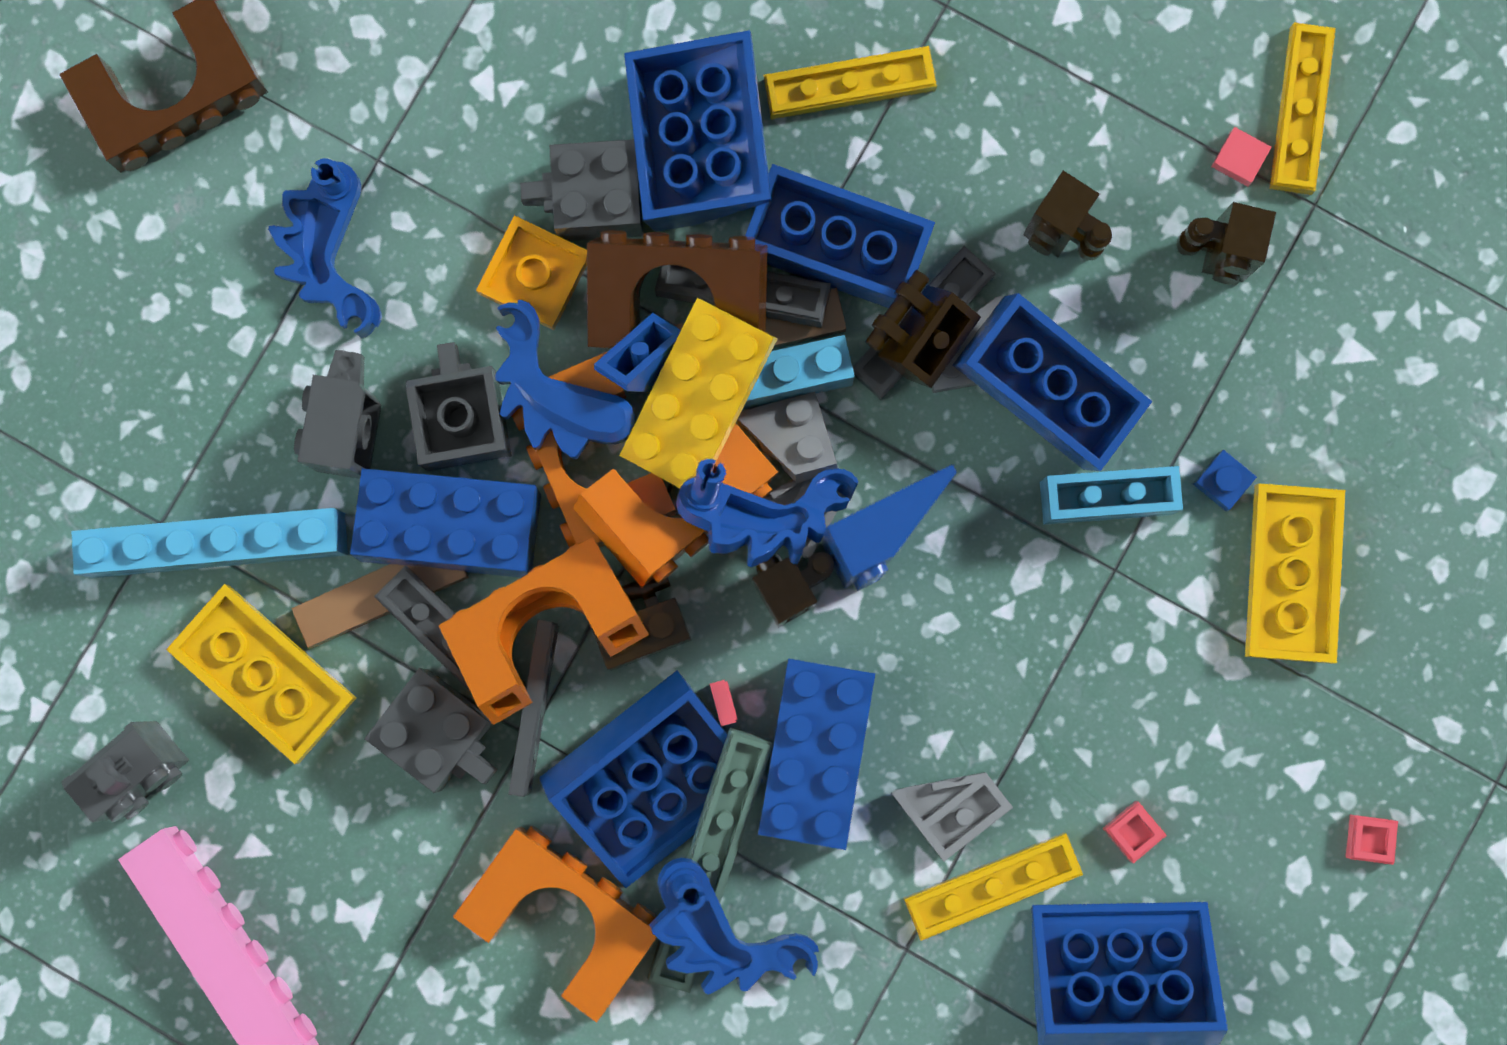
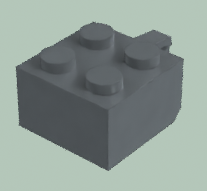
(589, 189)
(457, 414)
(339, 419)
(433, 733)
(126, 773)

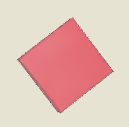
(1241, 156)
(723, 702)
(1134, 832)
(1371, 839)

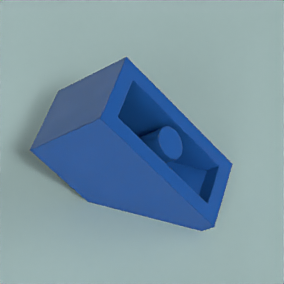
(639, 355)

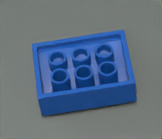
(697, 130)
(872, 536)
(640, 779)
(1126, 975)

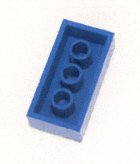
(838, 236)
(1052, 382)
(446, 523)
(816, 754)

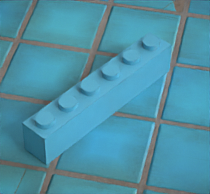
(209, 543)

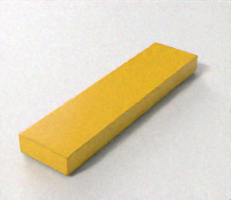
(850, 82)
(1302, 108)
(993, 886)

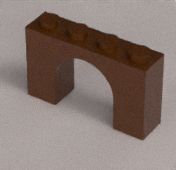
(221, 85)
(620, 264)

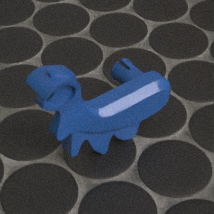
(313, 241)
(549, 404)
(764, 526)
(706, 940)

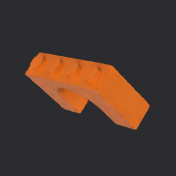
(562, 490)
(650, 541)
(485, 632)
(530, 865)

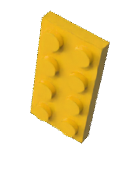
(698, 394)
(1295, 573)
(261, 674)

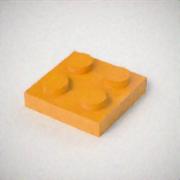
(535, 269)

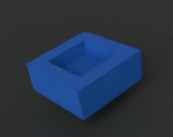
(1224, 480)

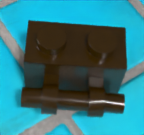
(1065, 218)
(1233, 243)
(928, 332)
(787, 589)
(661, 620)

